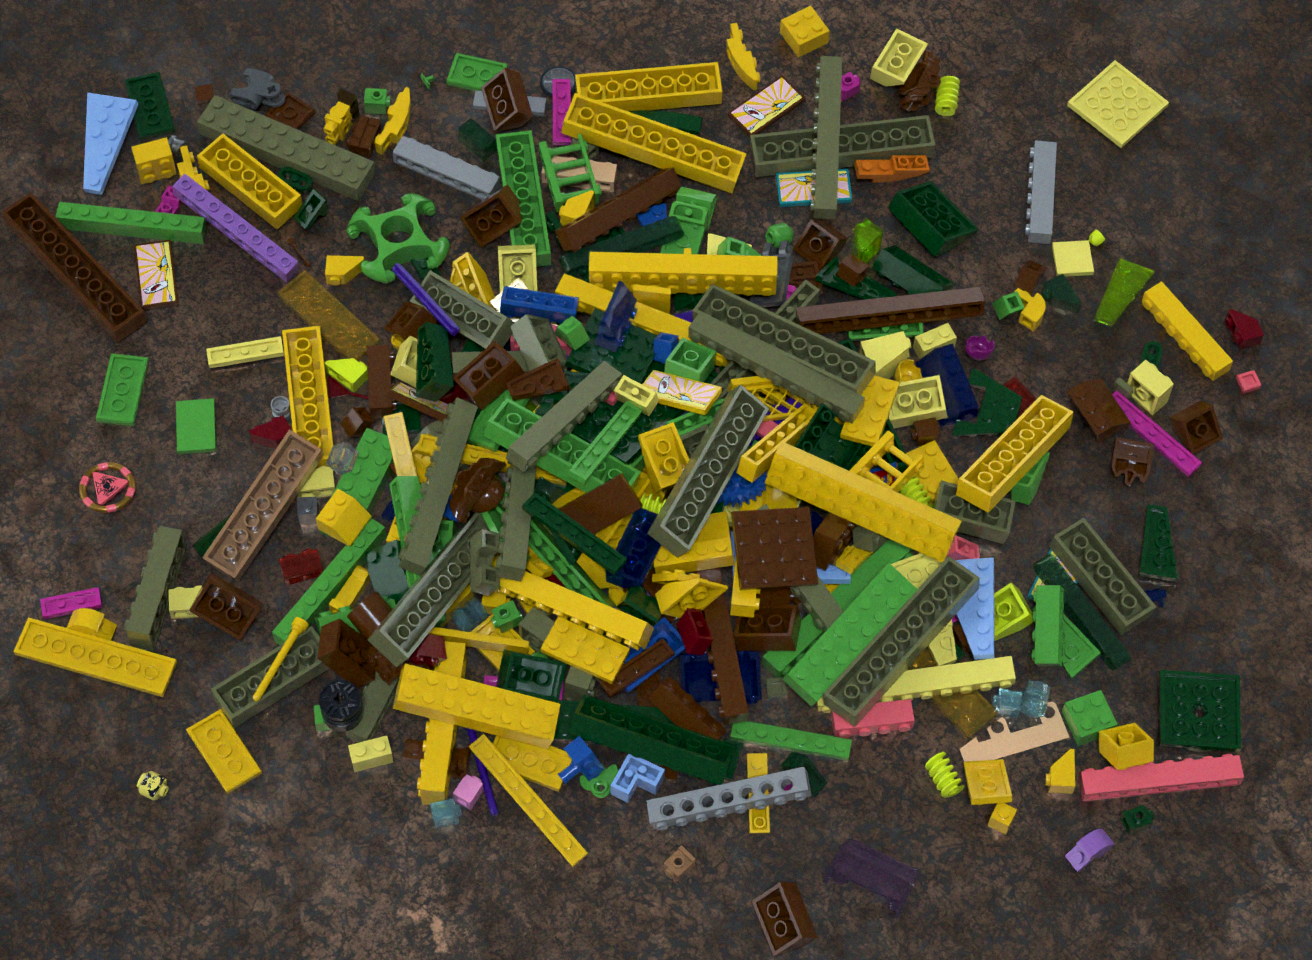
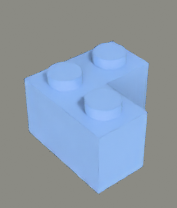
(636, 773)

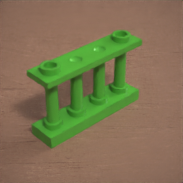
(552, 168)

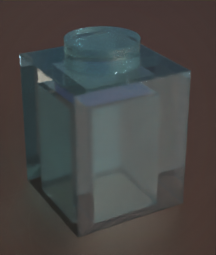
(1007, 702)
(445, 813)

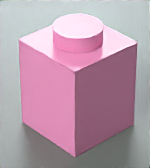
(468, 791)

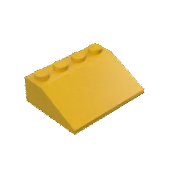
(709, 550)

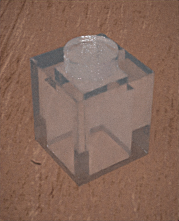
(342, 458)

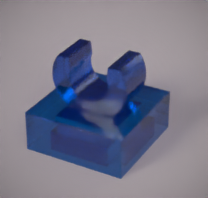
(1157, 594)

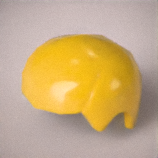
(907, 371)

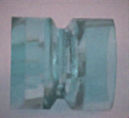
(469, 615)
(1035, 699)

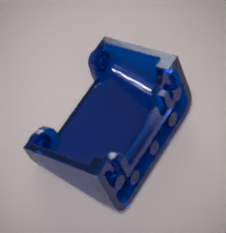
(697, 679)

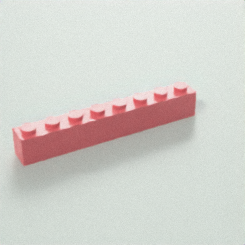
(1161, 777)

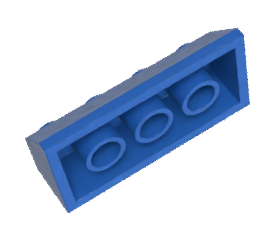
(536, 303)
(664, 630)

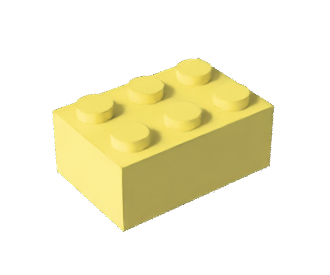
(516, 263)
(918, 401)

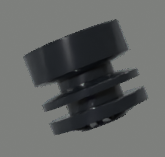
(341, 716)

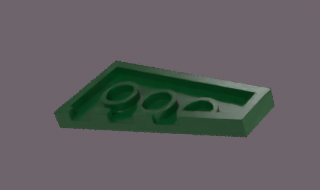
(865, 289)
(1157, 546)

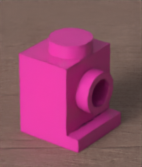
(849, 85)

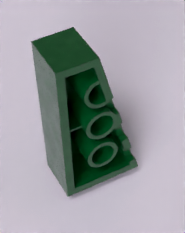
(433, 362)

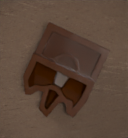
(1132, 459)

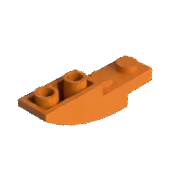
(895, 169)

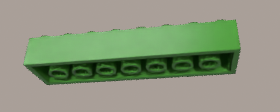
(521, 174)
(514, 420)
(849, 634)

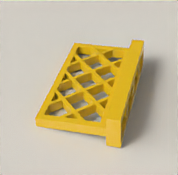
(759, 384)

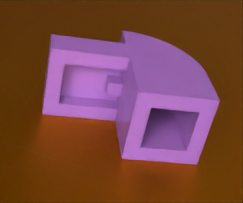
(1089, 847)

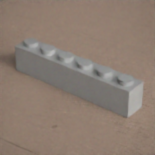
(445, 168)
(1042, 192)

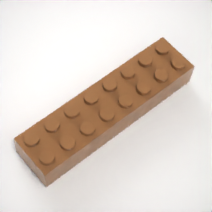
(263, 506)

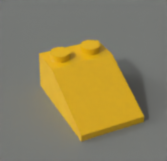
(663, 456)
(693, 593)

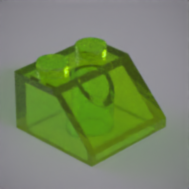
(866, 240)

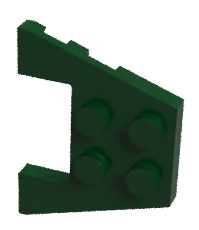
(574, 378)
(997, 410)

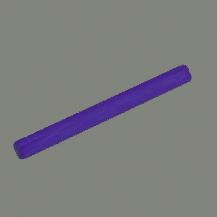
(425, 299)

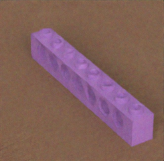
(235, 228)

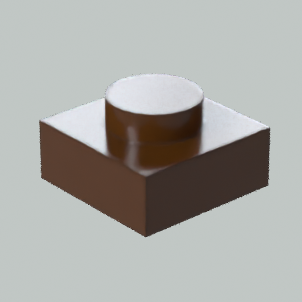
(413, 750)

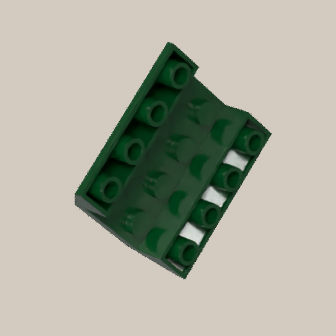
(824, 441)

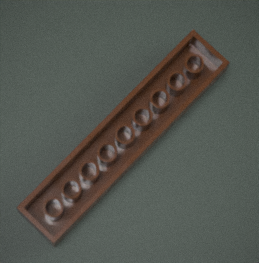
(74, 267)

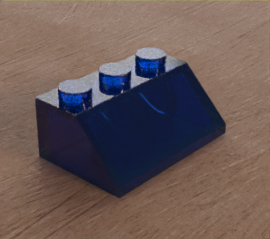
(617, 319)

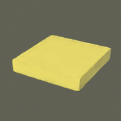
(1072, 258)

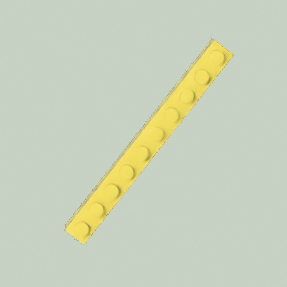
(947, 680)

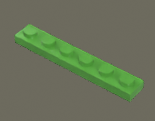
(605, 442)
(791, 740)

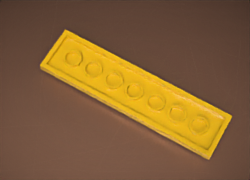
(95, 657)

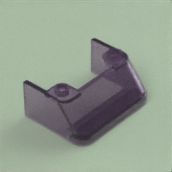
(874, 872)

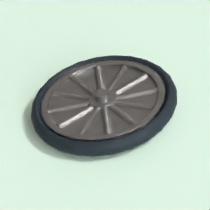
(556, 72)

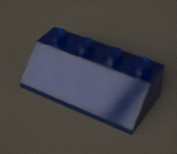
(956, 388)
(638, 549)

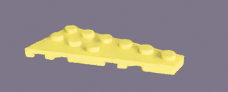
(917, 571)

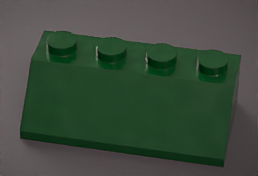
(909, 272)

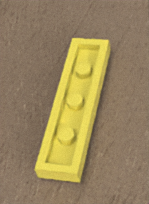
(245, 352)

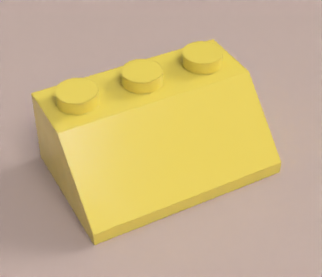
(897, 59)

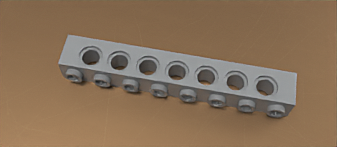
(718, 794)

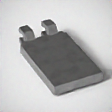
(784, 266)

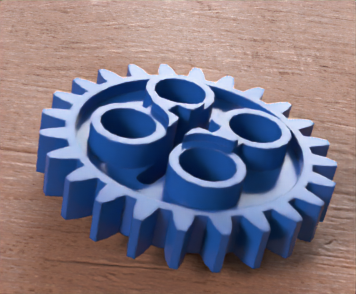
(741, 490)

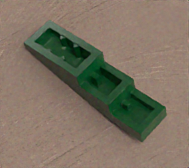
(683, 122)

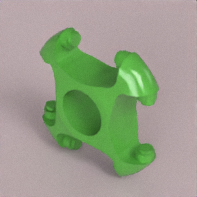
(404, 220)

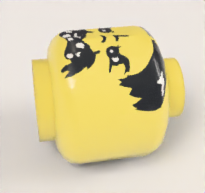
(152, 785)

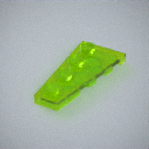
(1122, 289)

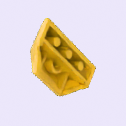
(472, 278)

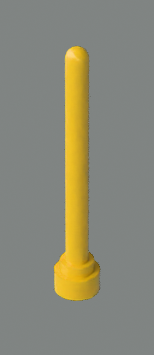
(298, 626)

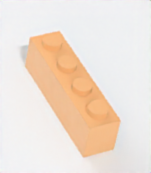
(604, 173)

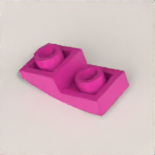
(169, 202)

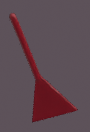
(336, 390)

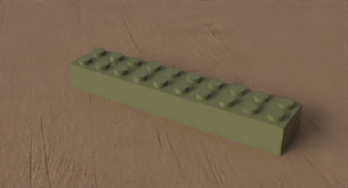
(858, 141)
(288, 147)
(789, 338)
(708, 471)
(428, 596)
(901, 641)

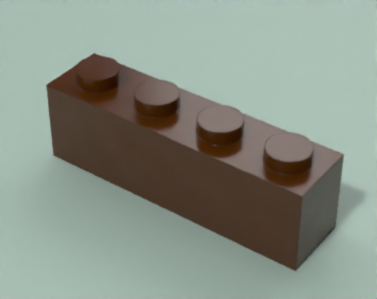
(380, 380)
(684, 710)

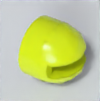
(1096, 238)

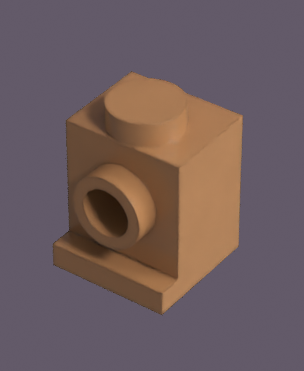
(679, 871)

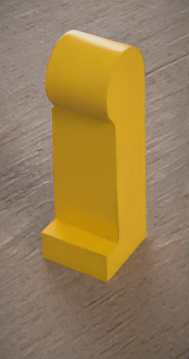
(351, 590)

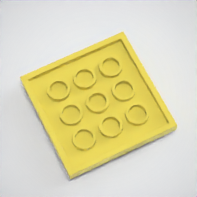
(1118, 104)

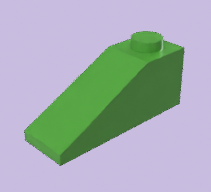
(1027, 487)

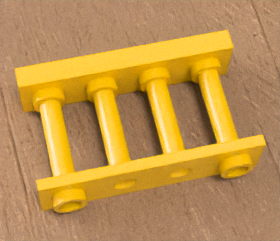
(874, 457)

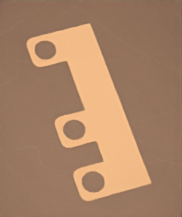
(1009, 743)

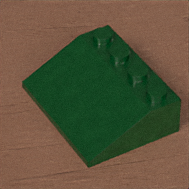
(932, 218)

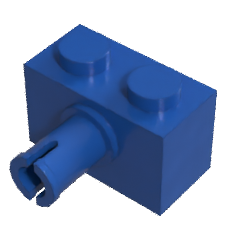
(582, 761)

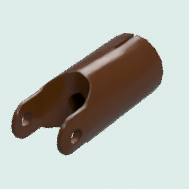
(459, 762)

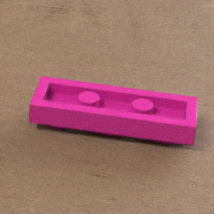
(67, 603)

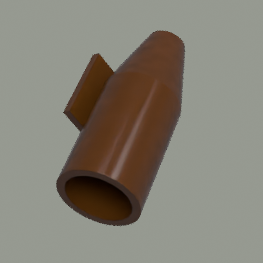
(366, 619)

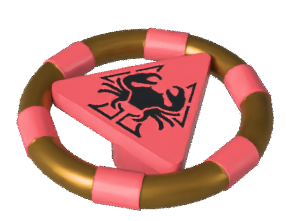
(107, 487)

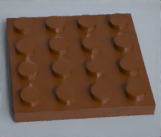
(774, 548)

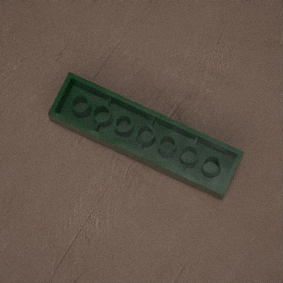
(652, 739)

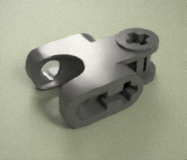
(261, 90)

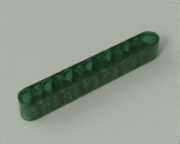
(633, 241)
(1083, 613)

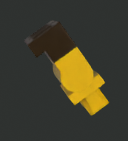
(341, 117)

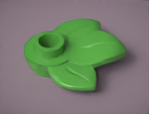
(604, 779)

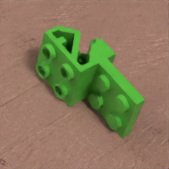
(694, 213)

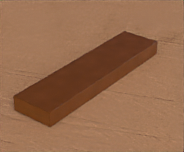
(638, 667)

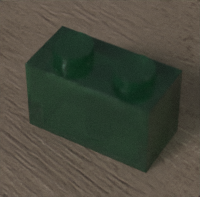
(477, 139)

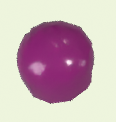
(979, 347)

